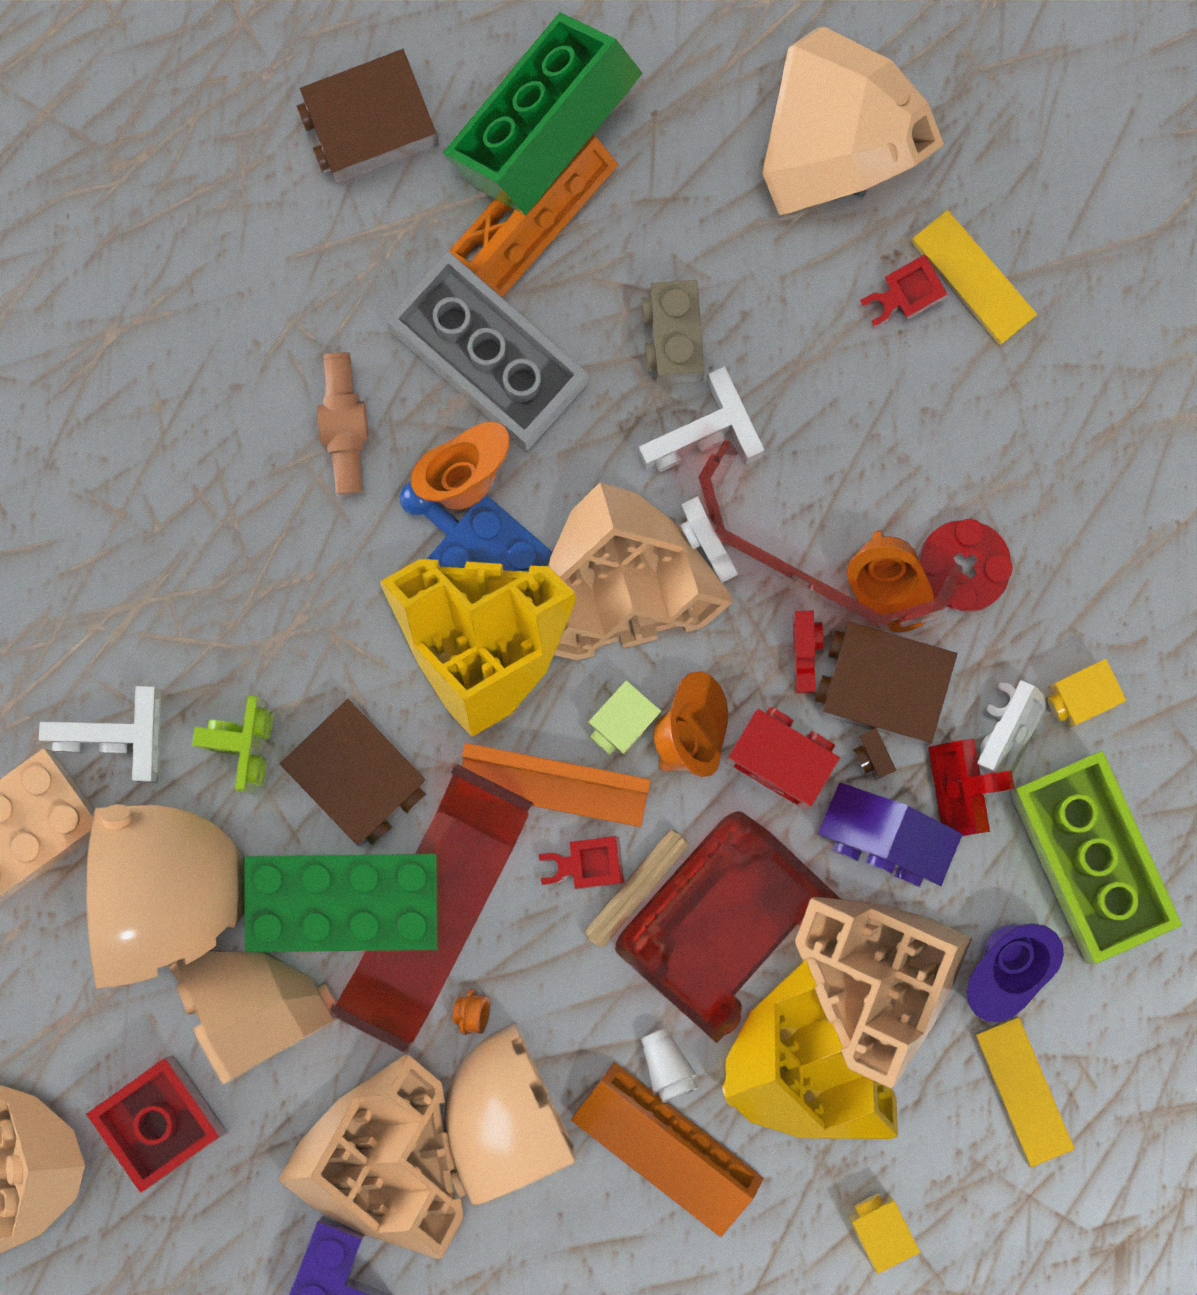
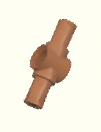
(342, 423)

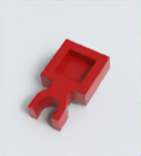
(912, 289)
(806, 639)
(591, 863)

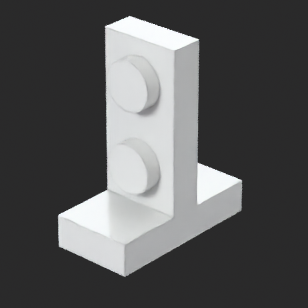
(707, 431)
(116, 737)

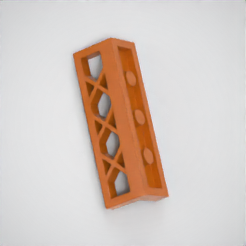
(520, 240)
(562, 784)

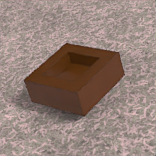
(873, 755)

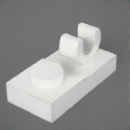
(1018, 720)

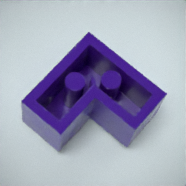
(889, 835)
(330, 1262)

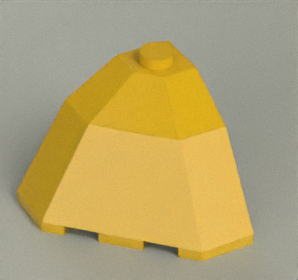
(480, 632)
(792, 1072)

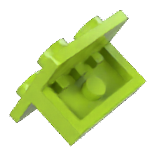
(229, 739)

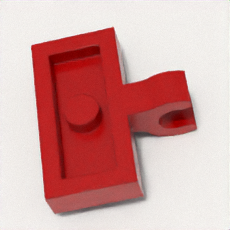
(962, 787)

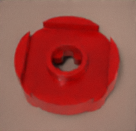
(968, 539)

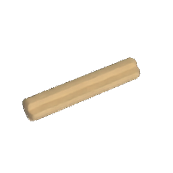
(636, 888)

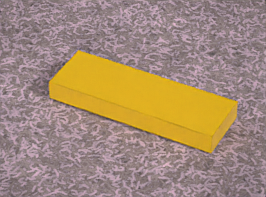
(974, 278)
(1024, 1092)

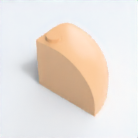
(157, 890)
(502, 1121)

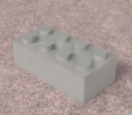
(487, 350)

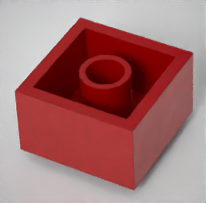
(783, 758)
(156, 1123)

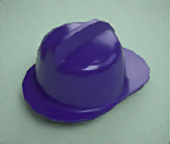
(1013, 970)

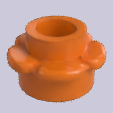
(471, 1012)

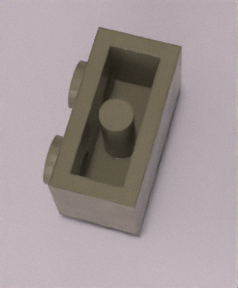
(676, 332)

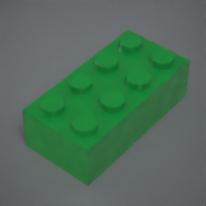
(543, 112)
(341, 903)

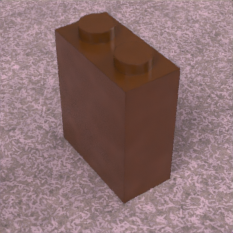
(367, 117)
(886, 683)
(355, 775)

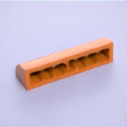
(668, 1149)

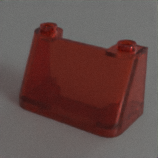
(720, 921)

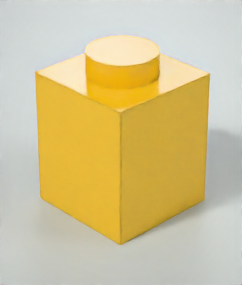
(1085, 694)
(883, 1232)

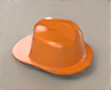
(462, 468)
(889, 577)
(694, 728)

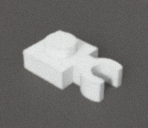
(702, 533)

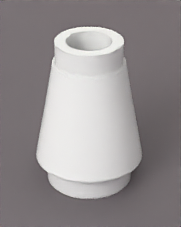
(667, 1067)

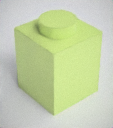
(622, 720)

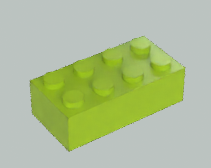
(1095, 858)

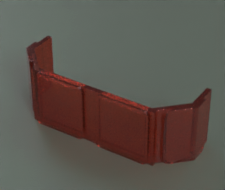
(710, 481)
(474, 840)

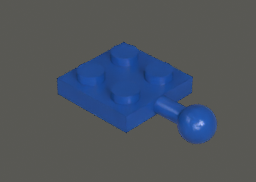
(481, 535)

